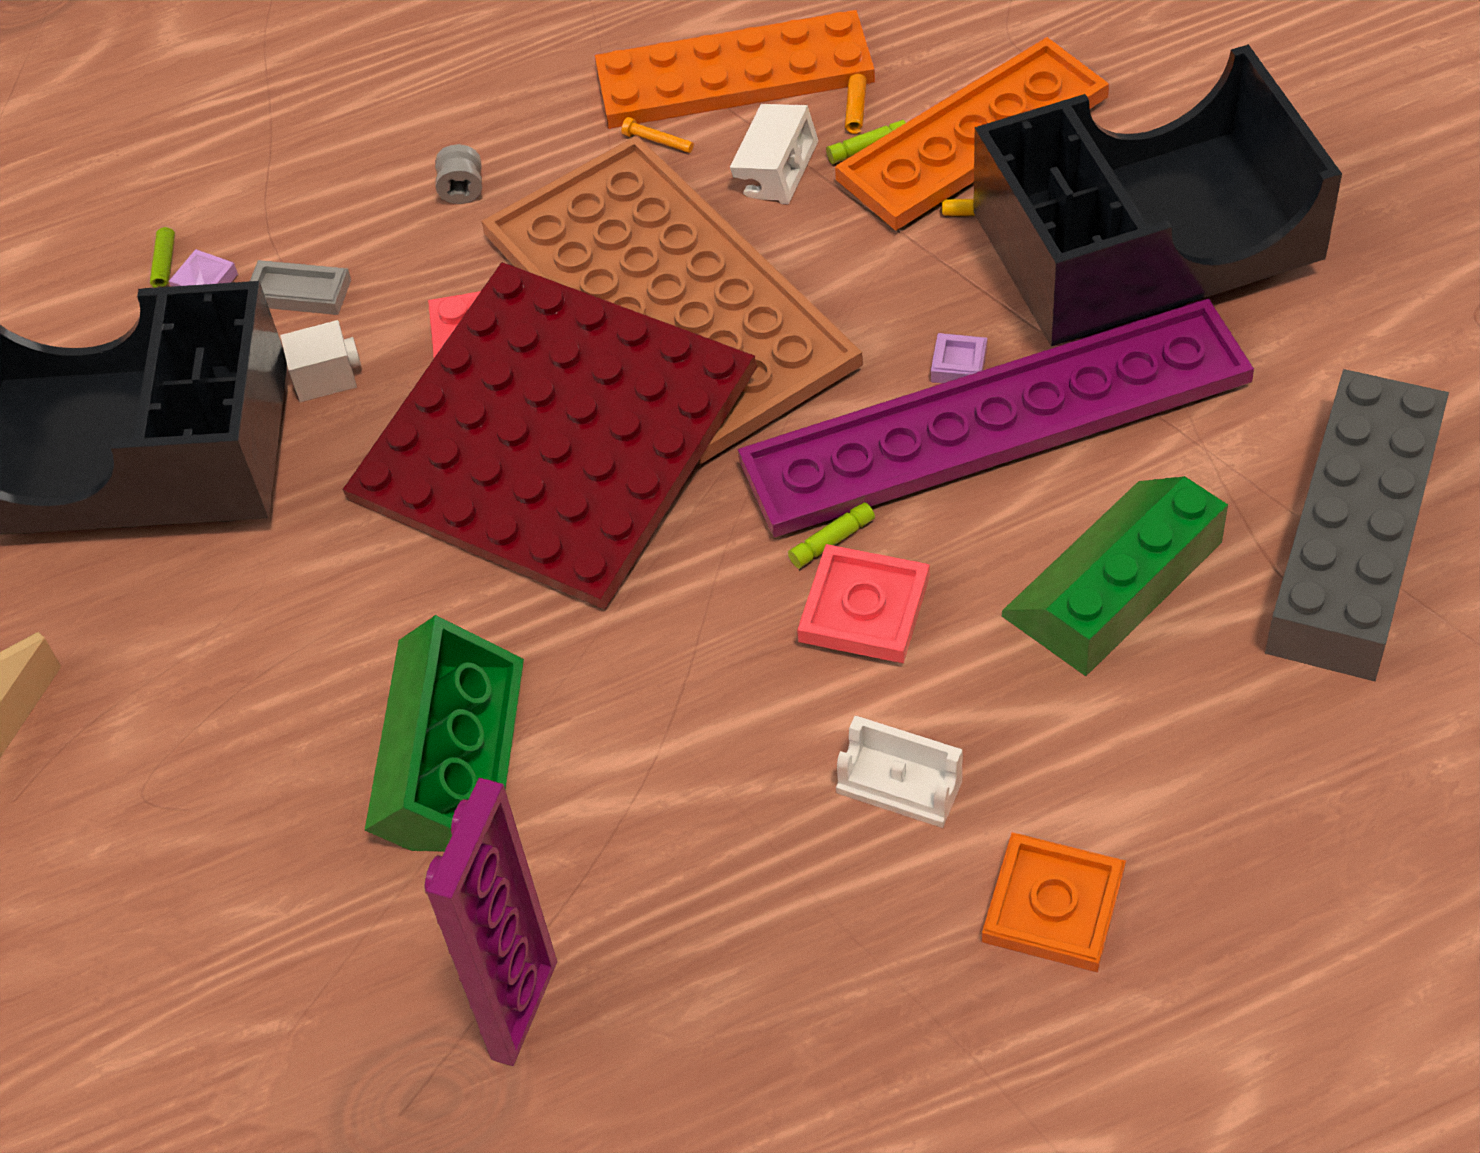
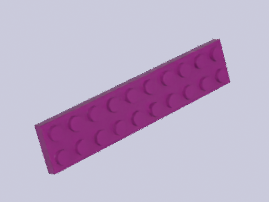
(993, 416)

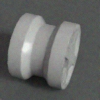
(458, 174)

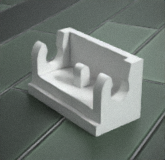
(776, 151)
(899, 771)

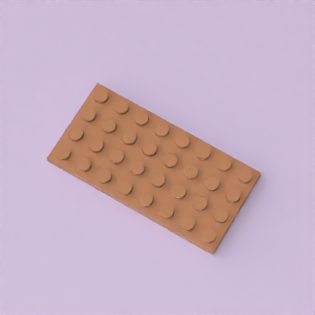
(655, 246)

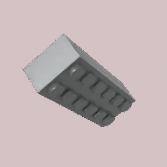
(1357, 525)

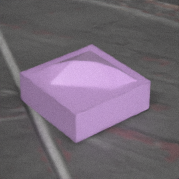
(204, 269)

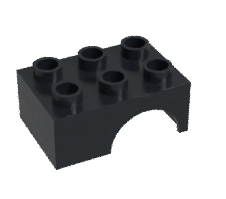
(1154, 218)
(147, 426)

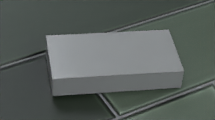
(302, 286)

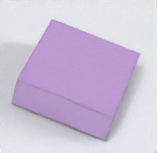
(957, 357)

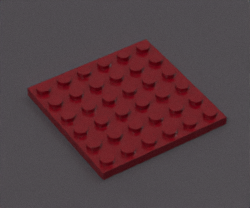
(552, 432)

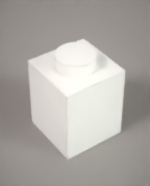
(320, 360)

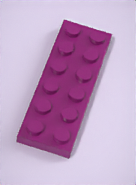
(492, 919)

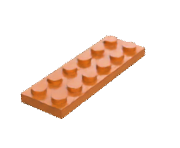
(733, 68)
(935, 150)

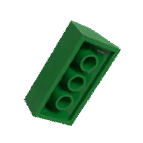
(1120, 570)
(441, 731)

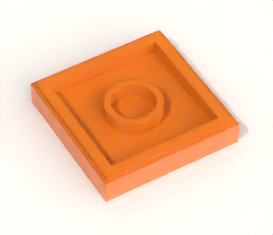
(1054, 902)

